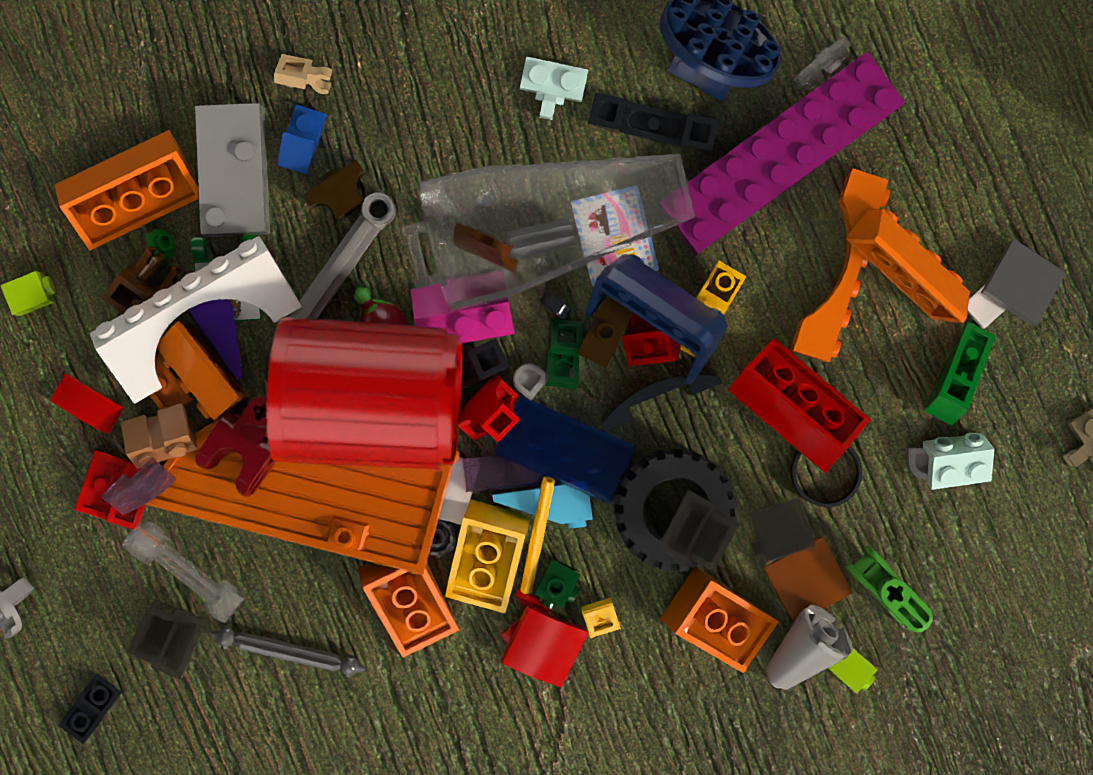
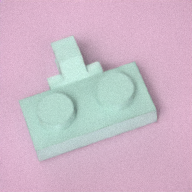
(553, 83)

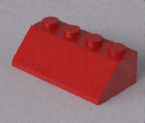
(799, 405)

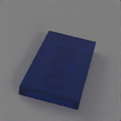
(566, 450)

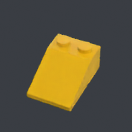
(487, 556)

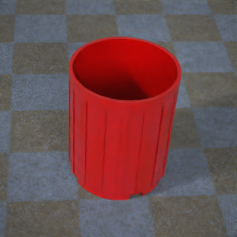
(363, 394)

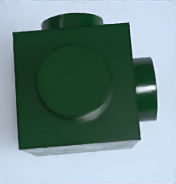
(558, 585)

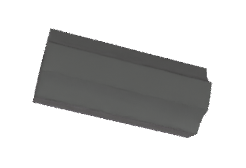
(541, 238)

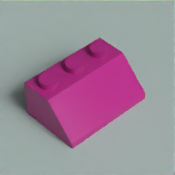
(473, 323)

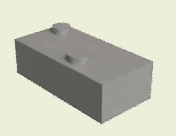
(232, 170)

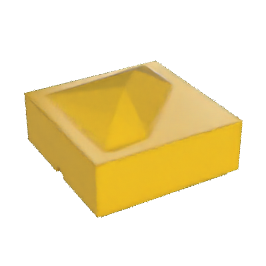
(600, 617)

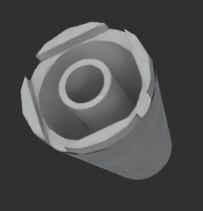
(808, 648)

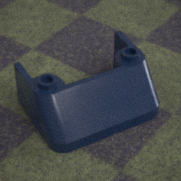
(662, 306)

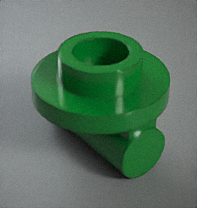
(161, 241)

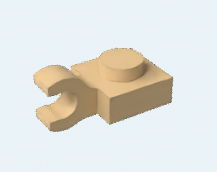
(299, 72)

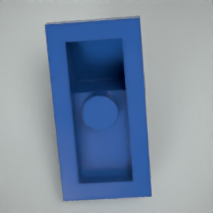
(301, 139)

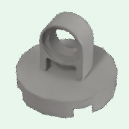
(9, 618)

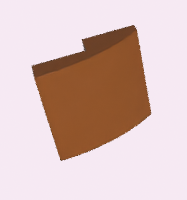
(807, 579)

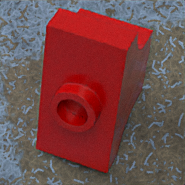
(489, 411)

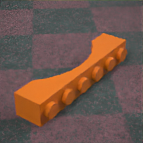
(819, 331)

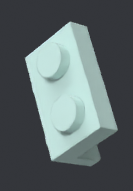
(959, 460)

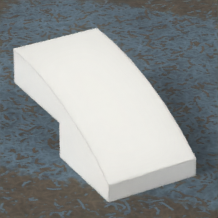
(456, 497)

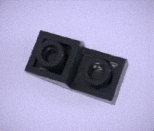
(90, 709)

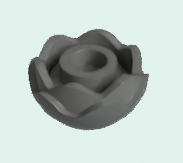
(446, 539)

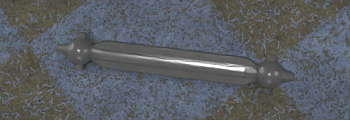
(287, 651)

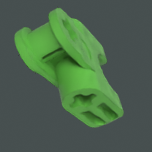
(902, 603)

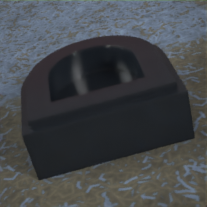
(555, 305)

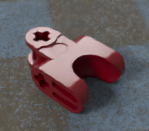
(243, 436)

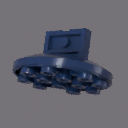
(718, 46)

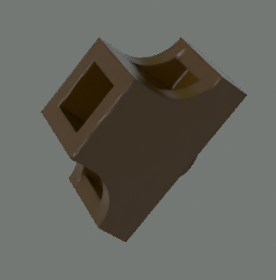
(339, 190)
(605, 332)

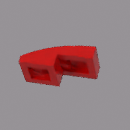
(86, 403)

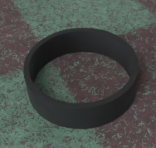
(849, 495)

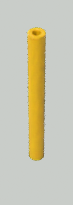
(537, 535)

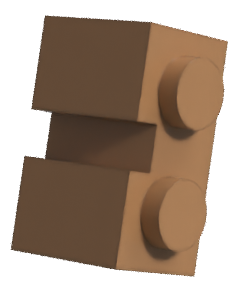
(160, 436)

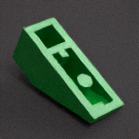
(960, 374)

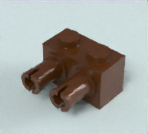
(135, 283)

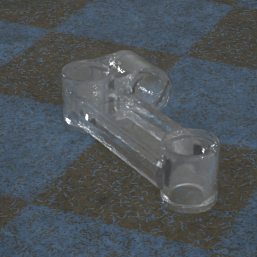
(150, 543)

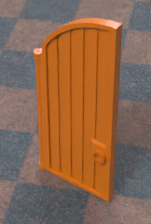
(340, 509)

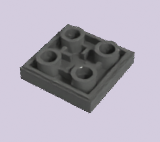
(1023, 282)

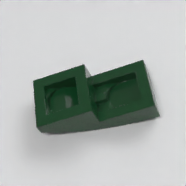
(562, 357)

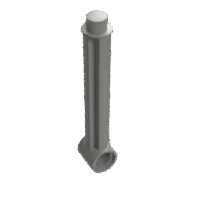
(344, 258)

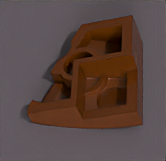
(484, 246)

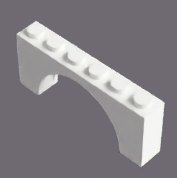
(132, 338)

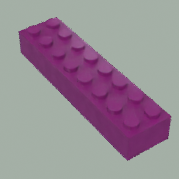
(787, 150)

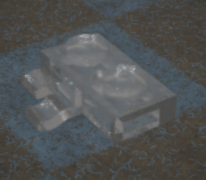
(826, 59)

